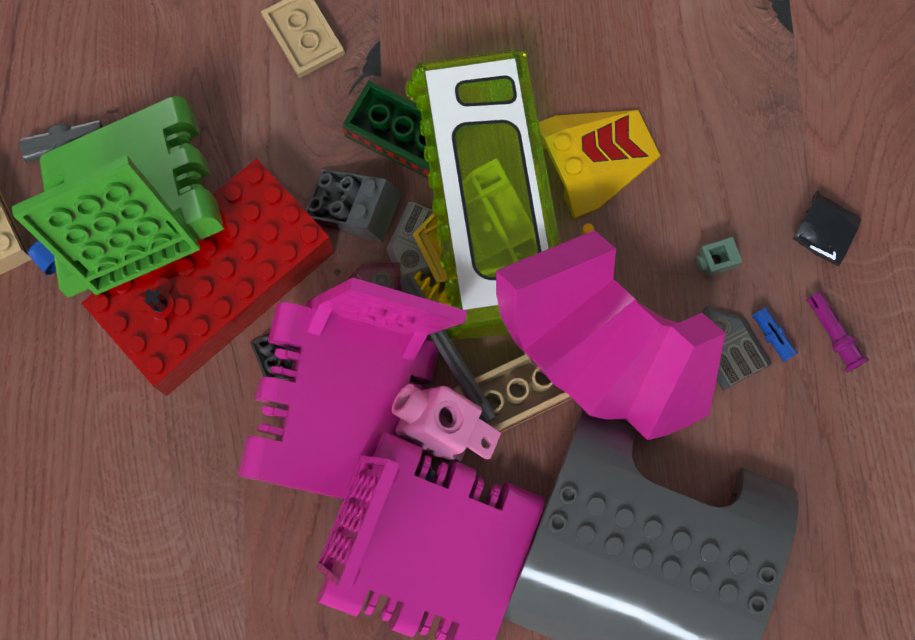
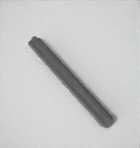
(453, 358)

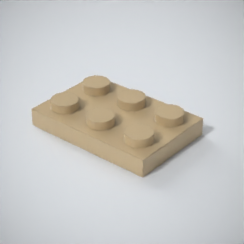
(303, 35)

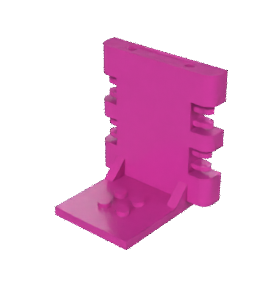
(347, 368)
(427, 545)

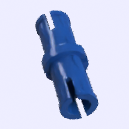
(785, 348)

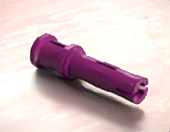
(843, 343)

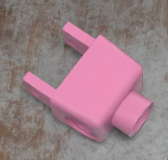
(425, 423)

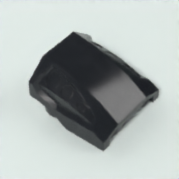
(827, 229)

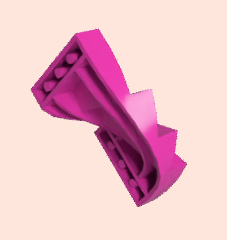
(605, 343)

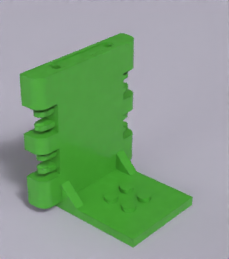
(123, 199)

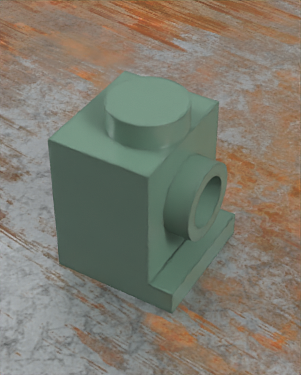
(724, 251)

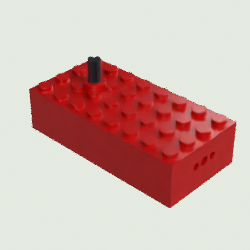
(200, 303)

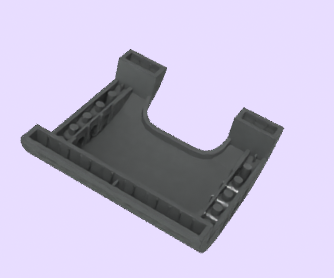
(647, 561)

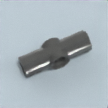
(58, 135)

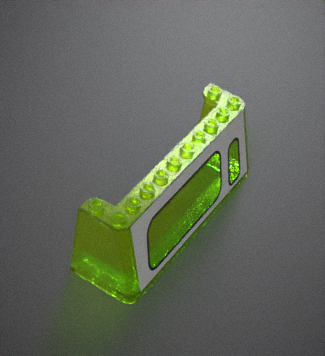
(483, 176)

